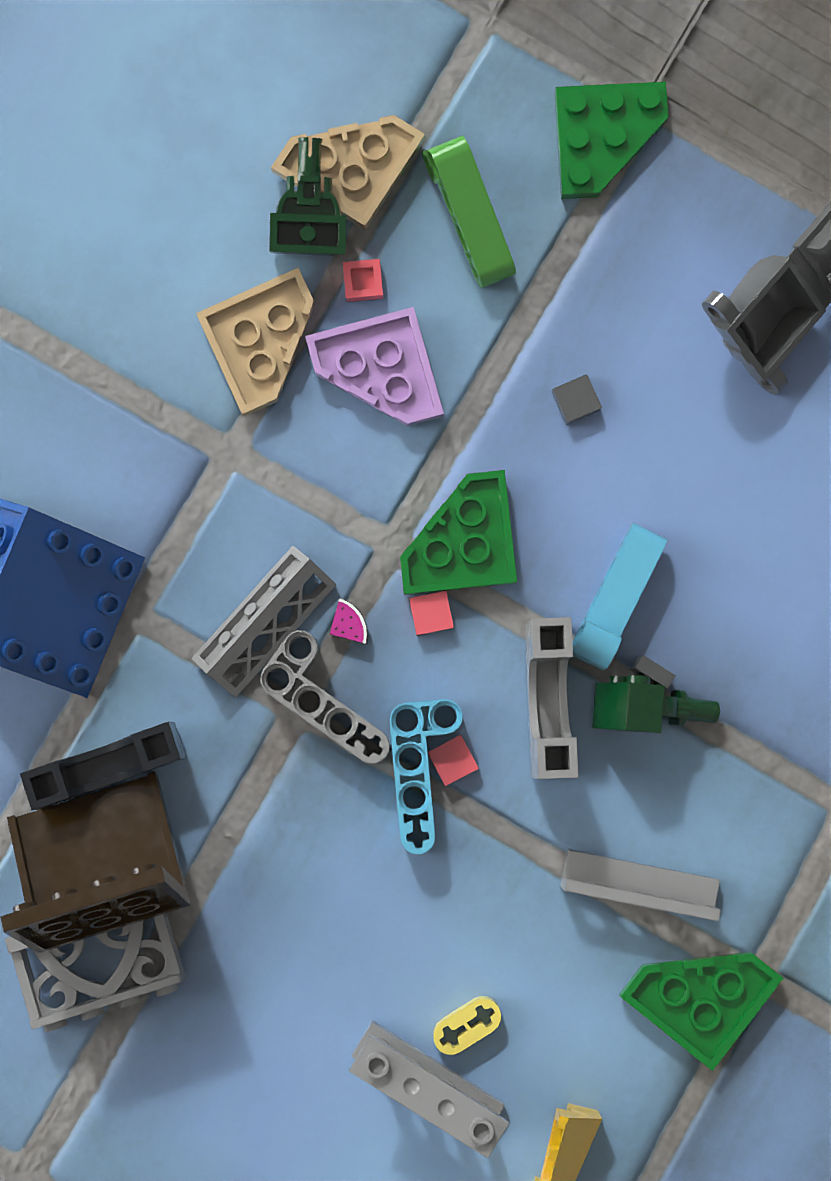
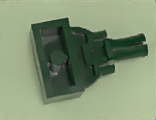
(307, 218)
(638, 706)

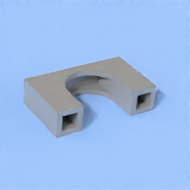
(547, 657)

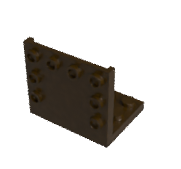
(94, 865)

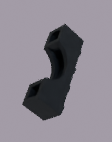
(103, 766)

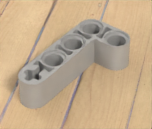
(328, 707)

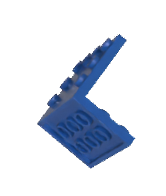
(59, 597)

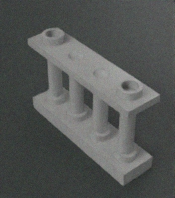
(429, 1089)

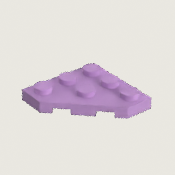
(381, 365)

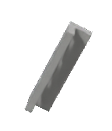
(258, 616)
(640, 884)

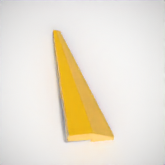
(569, 1142)

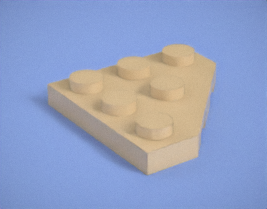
(360, 160)
(259, 337)

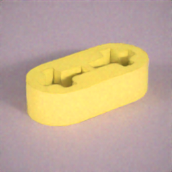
(471, 1033)

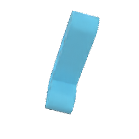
(617, 597)
(419, 776)

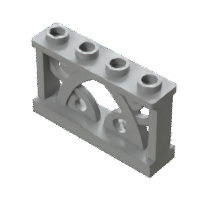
(105, 994)

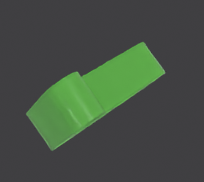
(471, 210)

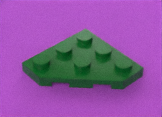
(603, 131)
(464, 541)
(702, 999)

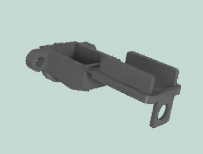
(776, 305)

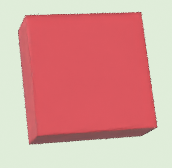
(362, 280)
(431, 613)
(453, 760)

